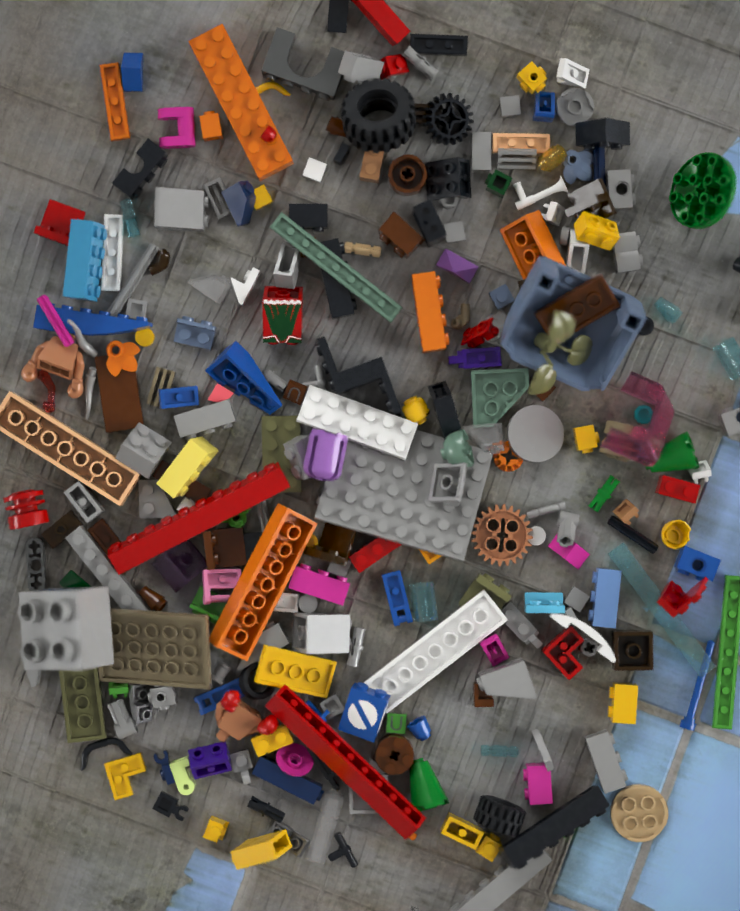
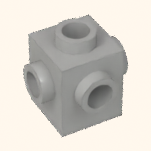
(169, 693)

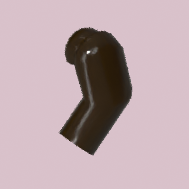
(162, 262)

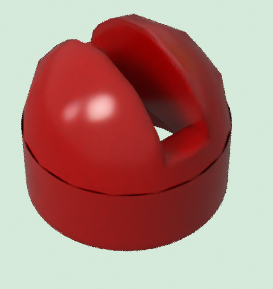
(268, 135)

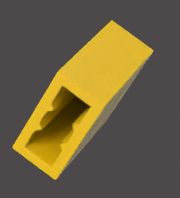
(261, 849)

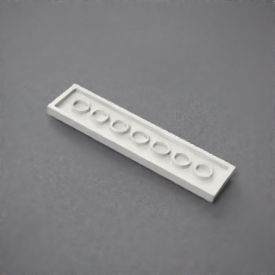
(438, 649)

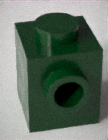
(498, 183)

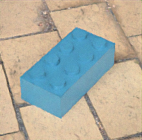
(84, 260)

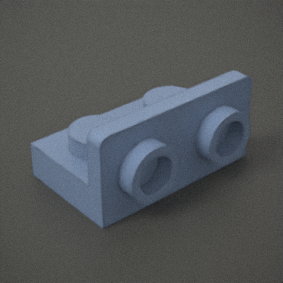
(195, 333)

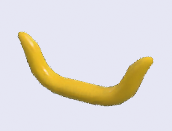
(272, 85)

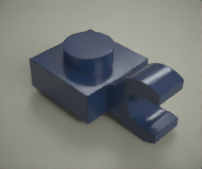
(166, 772)

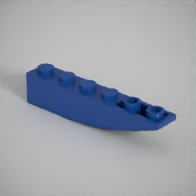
(91, 323)

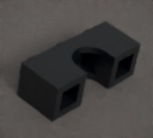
(153, 159)

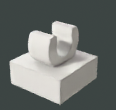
(554, 213)
(703, 471)

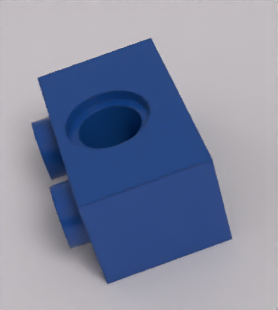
(708, 563)

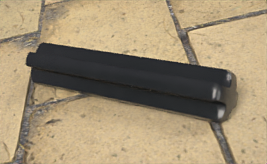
(632, 534)

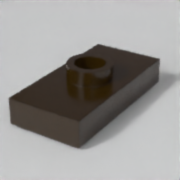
(62, 528)

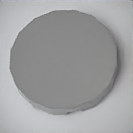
(574, 106)

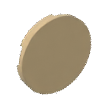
(639, 812)

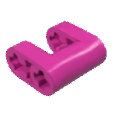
(185, 126)

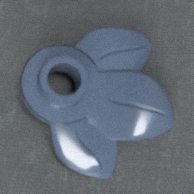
(579, 168)

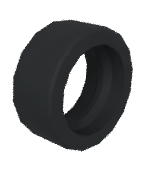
(243, 684)

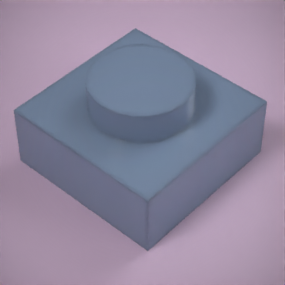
(501, 296)

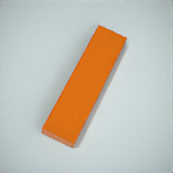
(115, 101)

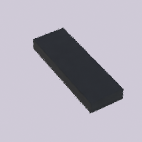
(439, 44)

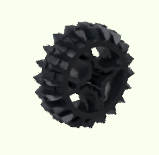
(447, 127)

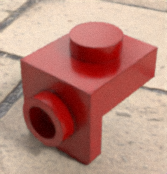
(393, 66)

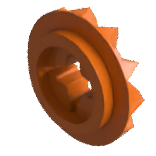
(500, 461)

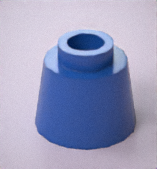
(420, 728)

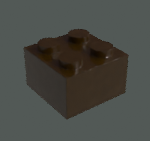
(632, 650)

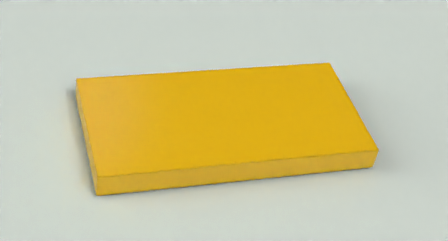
(297, 670)

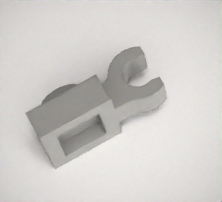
(242, 763)

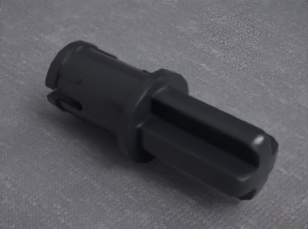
(266, 809)

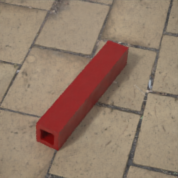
(383, 19)

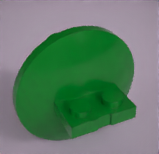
(703, 190)

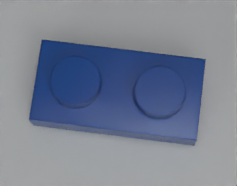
(178, 397)

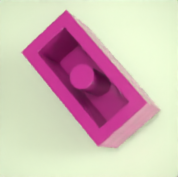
(538, 784)

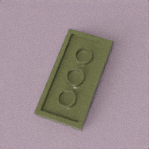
(276, 432)
(82, 705)

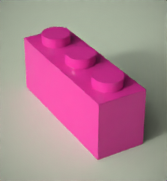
(319, 584)

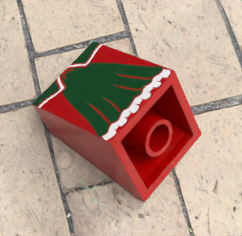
(282, 315)

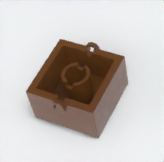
(400, 236)

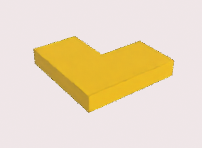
(119, 772)

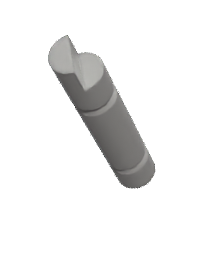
(546, 510)

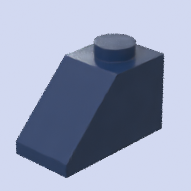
(240, 201)

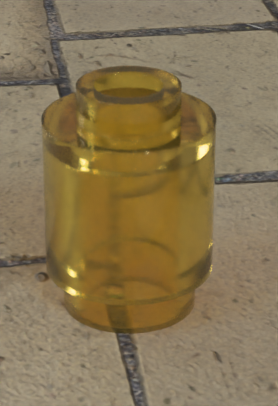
(552, 158)

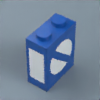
(364, 711)

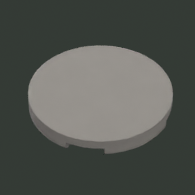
(535, 433)

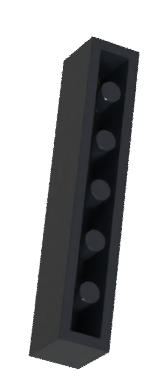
(553, 827)

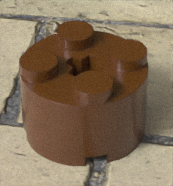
(413, 184)
(390, 764)

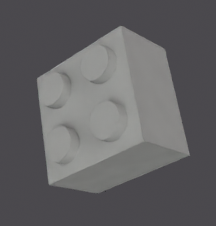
(143, 450)

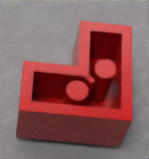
(560, 650)

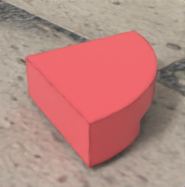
(220, 394)

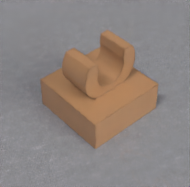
(626, 511)

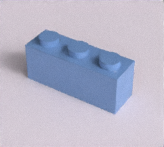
(605, 597)

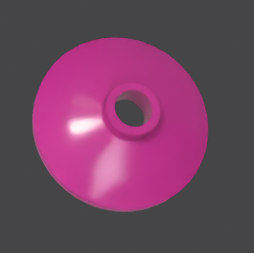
(297, 754)

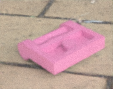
(218, 579)

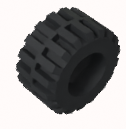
(499, 815)

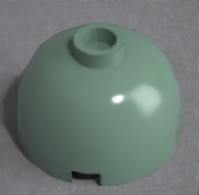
(457, 449)

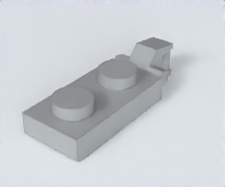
(521, 625)

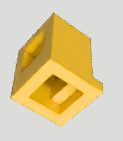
(215, 829)

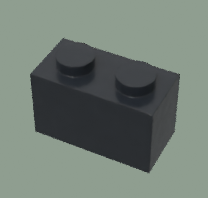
(310, 216)

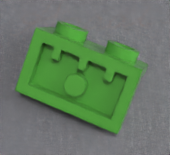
(213, 610)

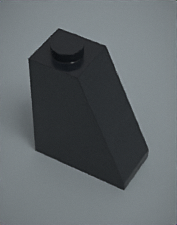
(444, 408)

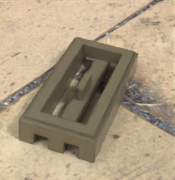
(154, 383)

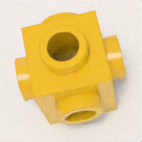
(534, 72)

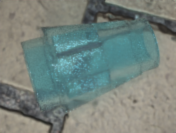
(668, 310)

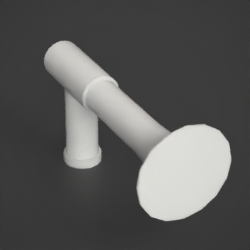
(526, 201)

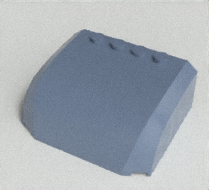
(609, 334)

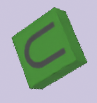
(396, 723)

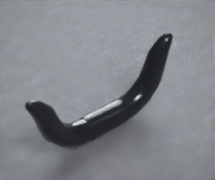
(99, 744)

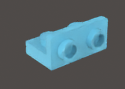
(544, 602)

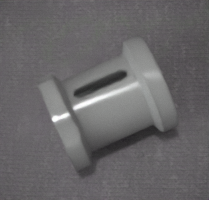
(593, 649)
(221, 671)

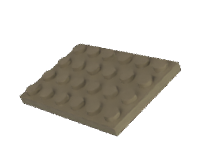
(159, 649)

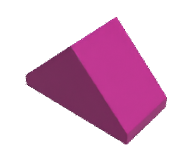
(573, 554)
(494, 649)

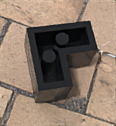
(602, 133)

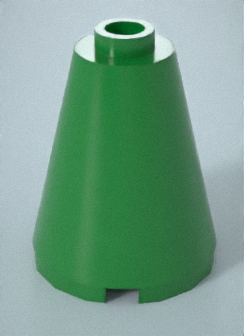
(676, 455)
(424, 787)

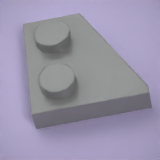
(153, 500)

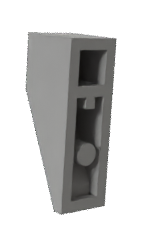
(272, 636)

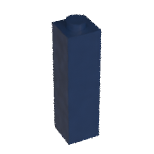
(299, 786)

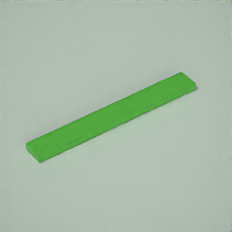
(727, 654)

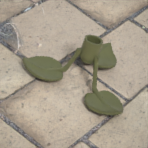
(561, 329)

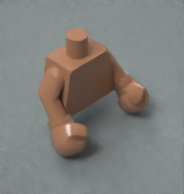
(58, 360)

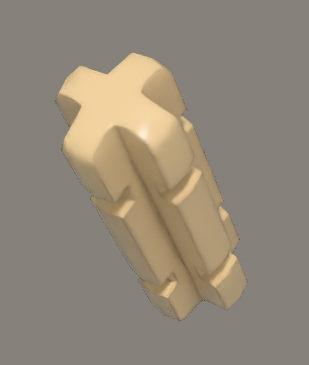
(362, 249)

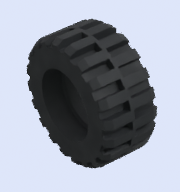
(378, 96)

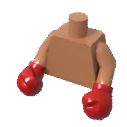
(240, 719)

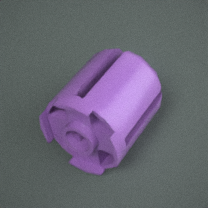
(325, 455)

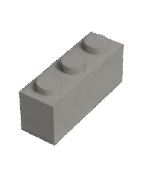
(205, 419)
(606, 760)

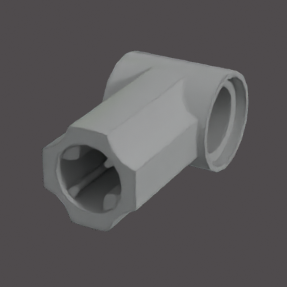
(567, 525)
(123, 722)

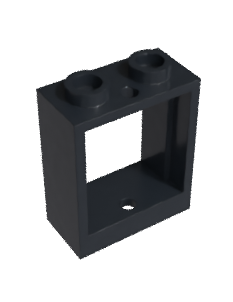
(429, 223)

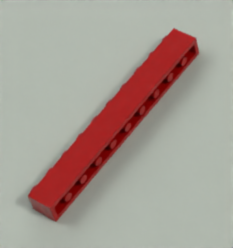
(198, 518)
(345, 762)

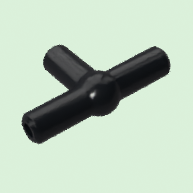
(344, 849)

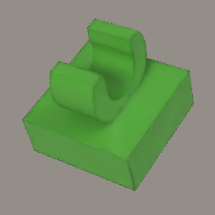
(118, 688)

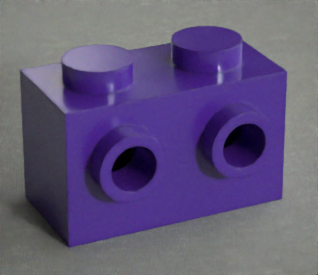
(210, 760)

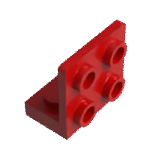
(57, 222)
(676, 601)

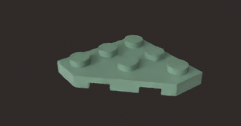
(496, 392)

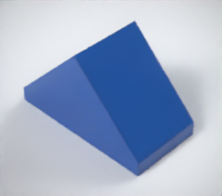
(132, 72)
(544, 107)

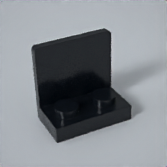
(448, 179)

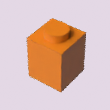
(211, 126)

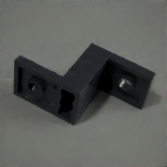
(358, 376)

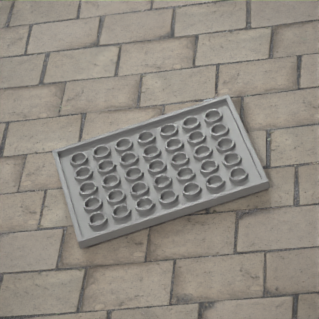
(392, 494)

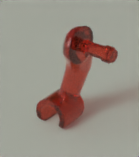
(48, 406)

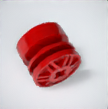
(26, 509)

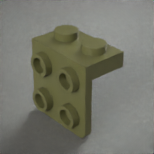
(498, 594)

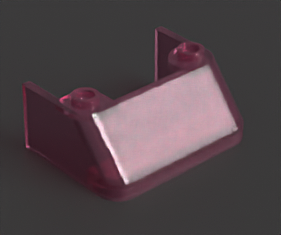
(642, 443)

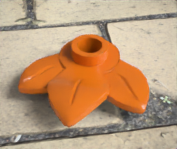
(122, 360)

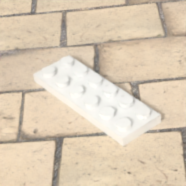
(357, 421)

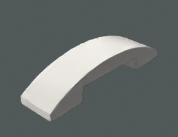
(603, 648)

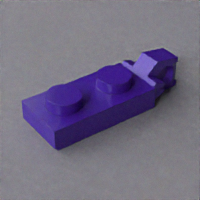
(477, 358)

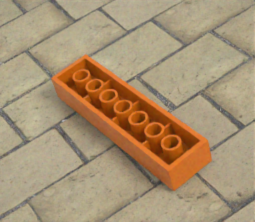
(240, 101)
(262, 582)

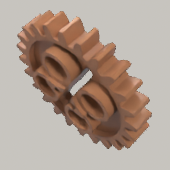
(483, 534)

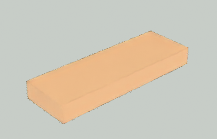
(521, 141)

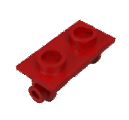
(473, 336)

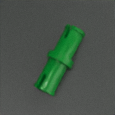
(604, 493)

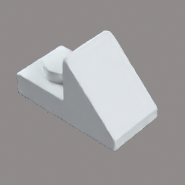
(572, 73)
(243, 290)

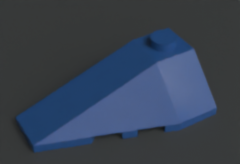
(240, 372)

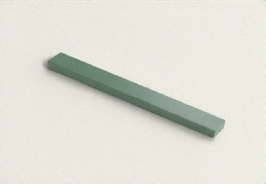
(336, 267)

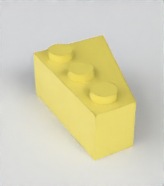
(187, 466)

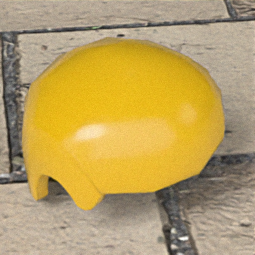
(675, 534)

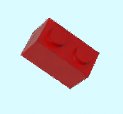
(677, 489)

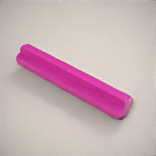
(55, 320)

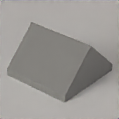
(447, 483)

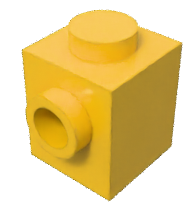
(586, 438)
(489, 846)

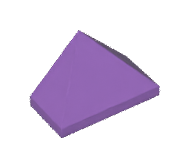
(457, 266)

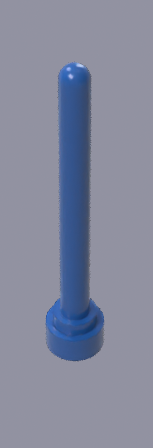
(689, 721)

